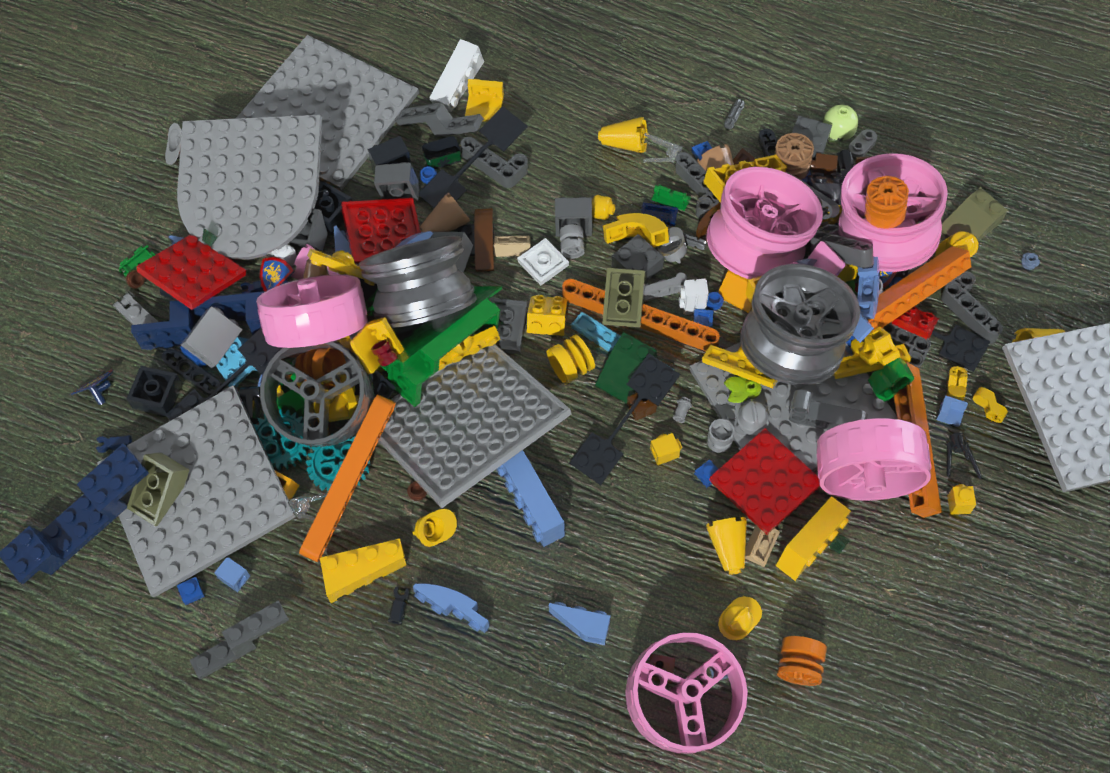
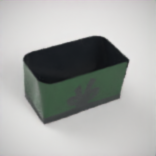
(442, 146)

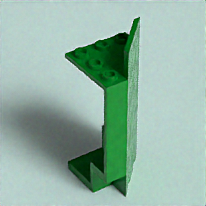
(435, 339)

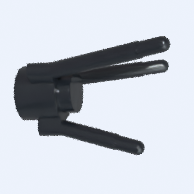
(959, 444)

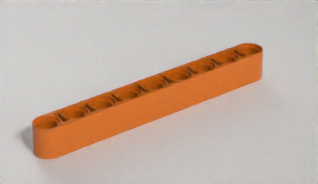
(649, 314)
(347, 478)

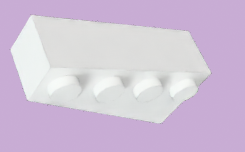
(454, 80)

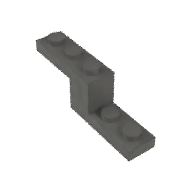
(439, 120)
(239, 640)

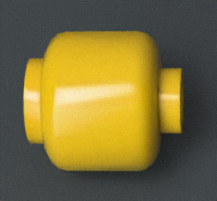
(602, 207)

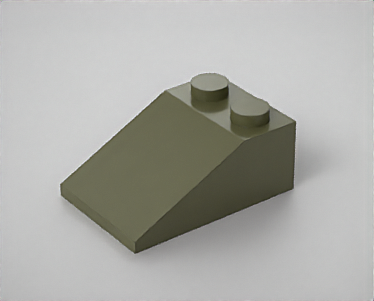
(976, 215)
(624, 297)
(158, 489)

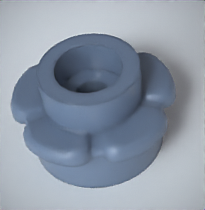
(1027, 264)

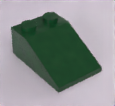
(621, 366)

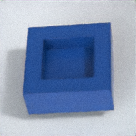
(699, 149)
(703, 317)
(705, 472)
(190, 591)

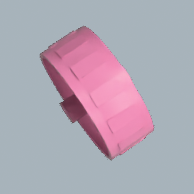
(312, 311)
(873, 459)
(687, 692)

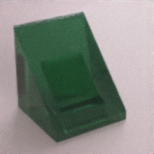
(208, 237)
(839, 544)

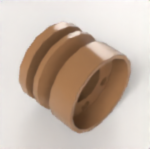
(796, 153)

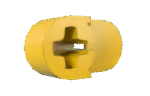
(957, 376)
(987, 400)

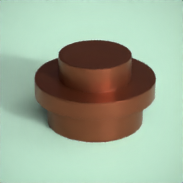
(134, 279)
(416, 492)

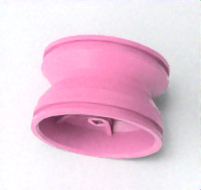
(763, 221)
(911, 241)

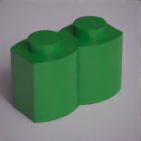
(890, 379)

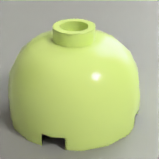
(843, 121)

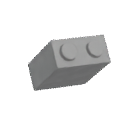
(211, 336)

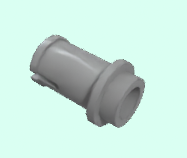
(684, 405)

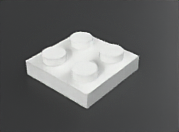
(543, 261)

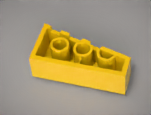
(716, 178)
(813, 538)
(360, 566)

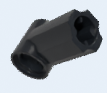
(845, 161)
(251, 401)

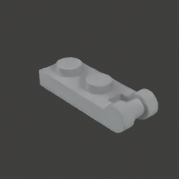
(664, 287)
(135, 313)

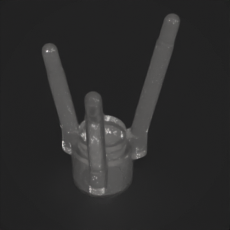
(672, 151)
(301, 505)

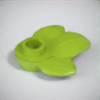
(741, 389)

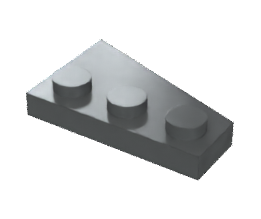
(511, 324)

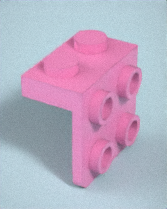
(826, 259)

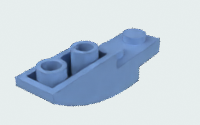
(445, 600)

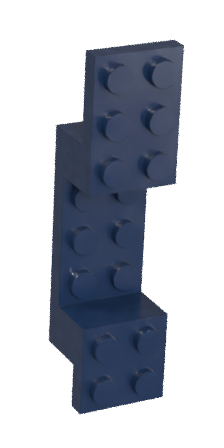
(183, 319)
(80, 522)

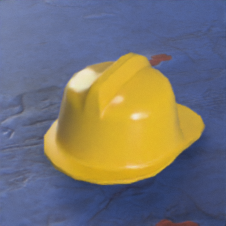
(960, 240)
(435, 527)
(740, 618)

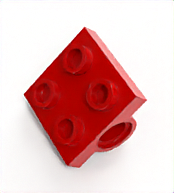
(917, 322)

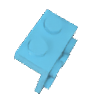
(233, 361)

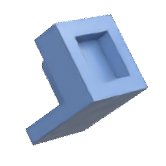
(951, 411)
(232, 574)

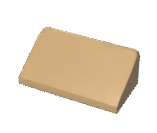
(511, 245)
(760, 546)

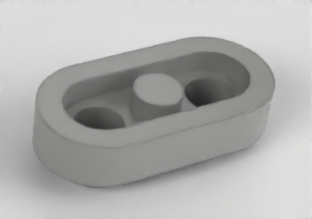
(864, 141)

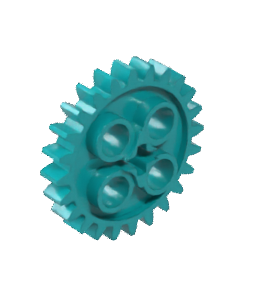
(271, 441)
(317, 469)

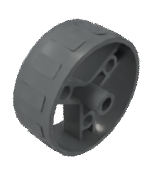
(315, 391)

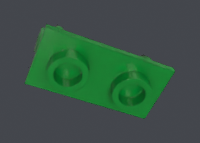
(670, 198)
(140, 256)

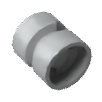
(572, 241)
(720, 435)

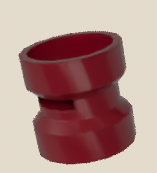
(384, 352)

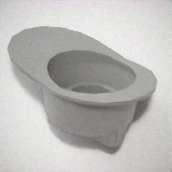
(173, 144)
(676, 247)
(752, 415)

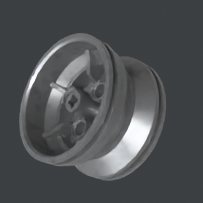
(419, 281)
(799, 324)

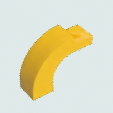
(632, 224)

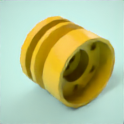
(571, 359)

